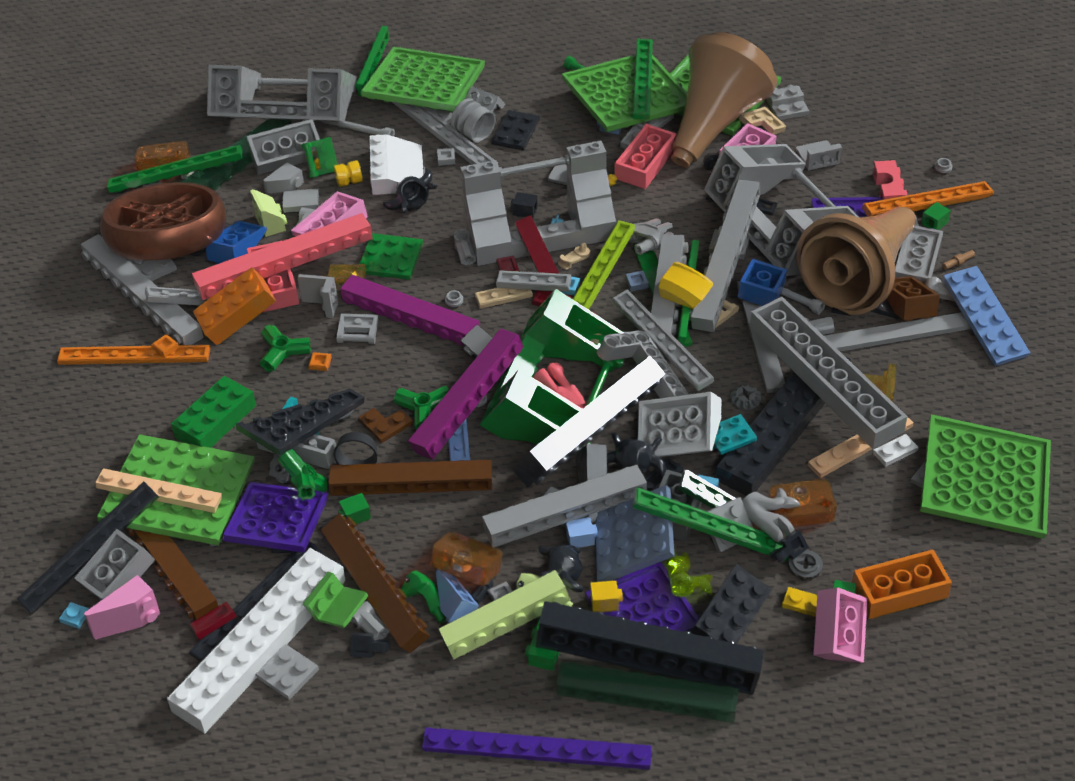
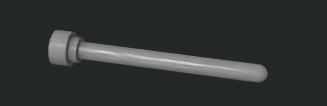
(387, 131)
(815, 305)

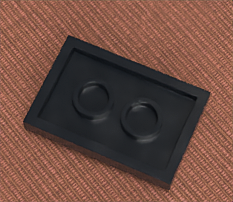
(516, 130)

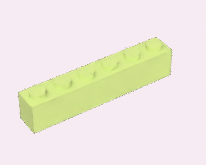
(503, 614)

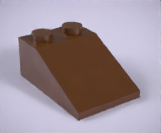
(913, 299)

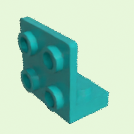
(733, 434)

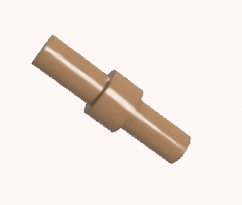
(958, 259)

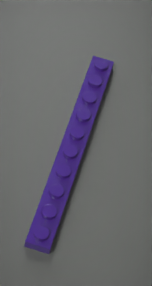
(537, 748)

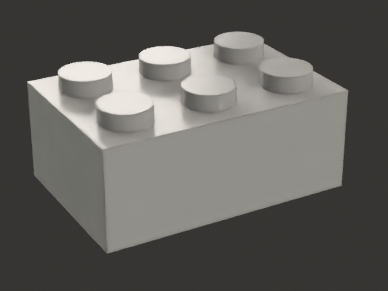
(114, 565)

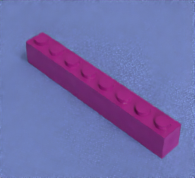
(407, 309)
(466, 394)

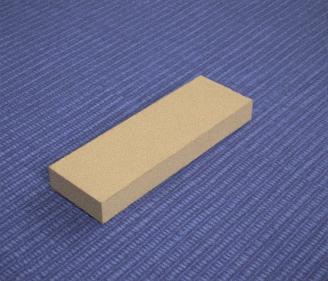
(501, 295)

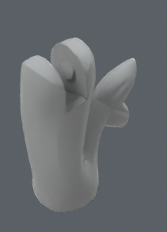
(771, 523)

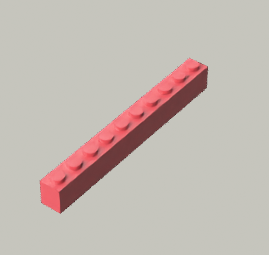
(285, 254)

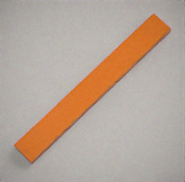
(927, 199)
(131, 354)

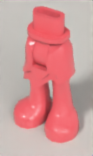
(566, 390)

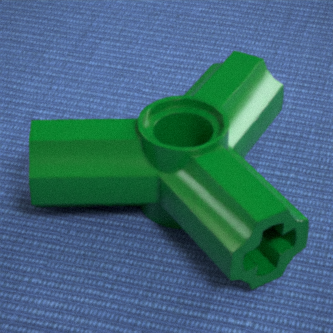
(281, 347)
(421, 403)
(303, 475)

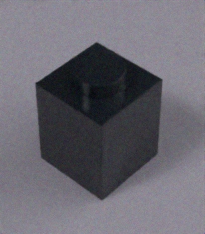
(524, 205)

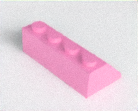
(332, 210)

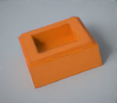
(165, 345)
(320, 361)

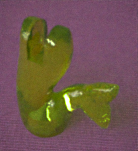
(680, 582)

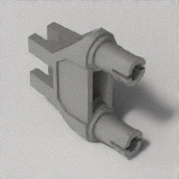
(649, 236)

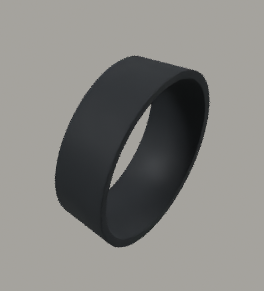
(340, 458)

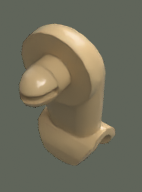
(578, 254)

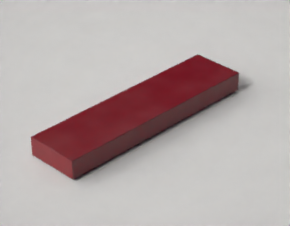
(535, 246)

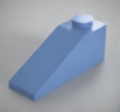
(453, 597)

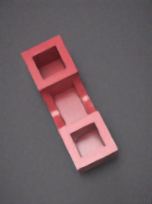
(888, 176)

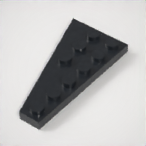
(297, 423)

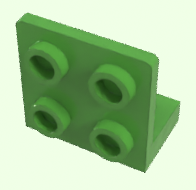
(333, 602)

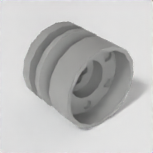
(473, 120)

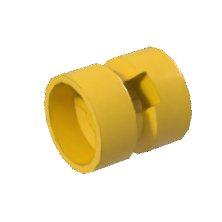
(348, 173)

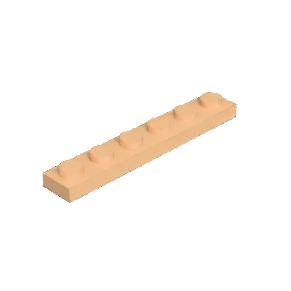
(842, 454)
(167, 491)

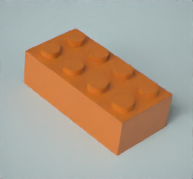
(234, 306)
(902, 583)

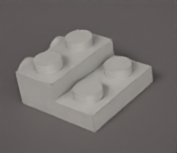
(788, 103)

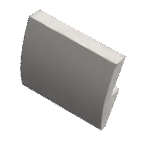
(296, 199)

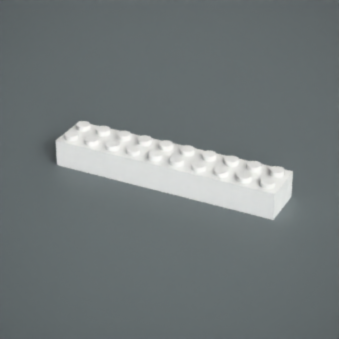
(251, 644)

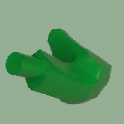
(420, 584)

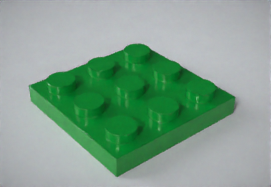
(391, 256)

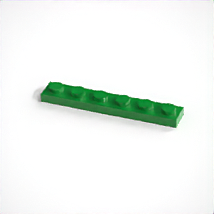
(373, 58)

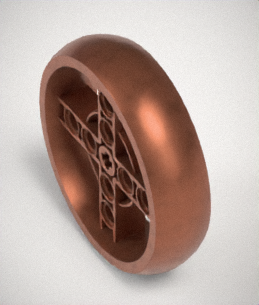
(163, 221)

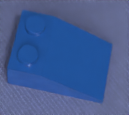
(235, 241)

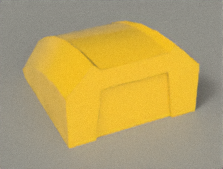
(684, 285)

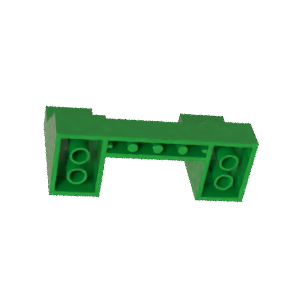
(523, 405)

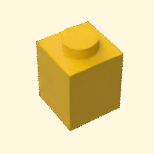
(605, 596)

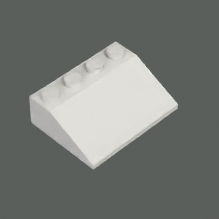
(393, 161)
(683, 423)

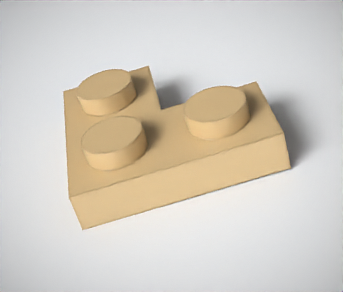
(765, 118)

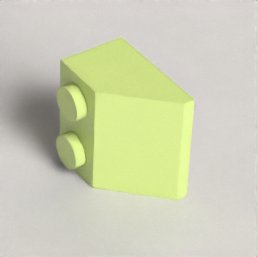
(268, 213)

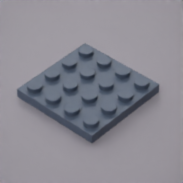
(631, 539)

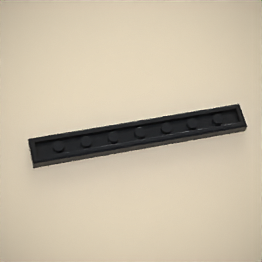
(86, 548)
(210, 641)

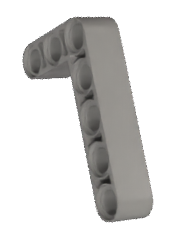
(640, 347)

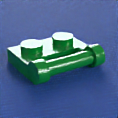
(325, 155)

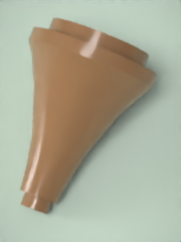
(724, 82)
(853, 258)

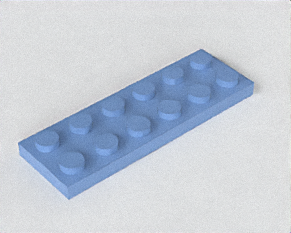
(985, 316)

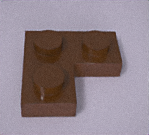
(382, 427)

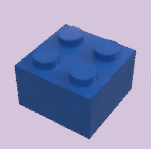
(762, 283)

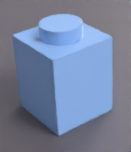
(581, 532)

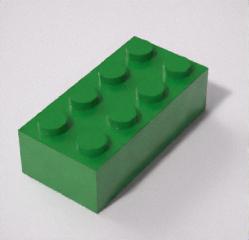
(214, 413)

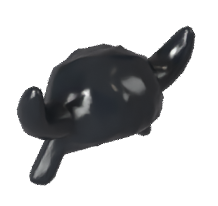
(412, 192)
(636, 452)
(566, 563)

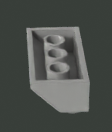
(281, 145)

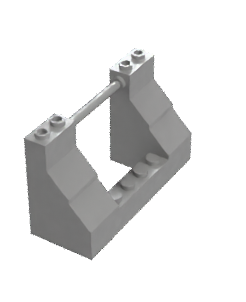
(234, 86)
(769, 166)
(587, 200)

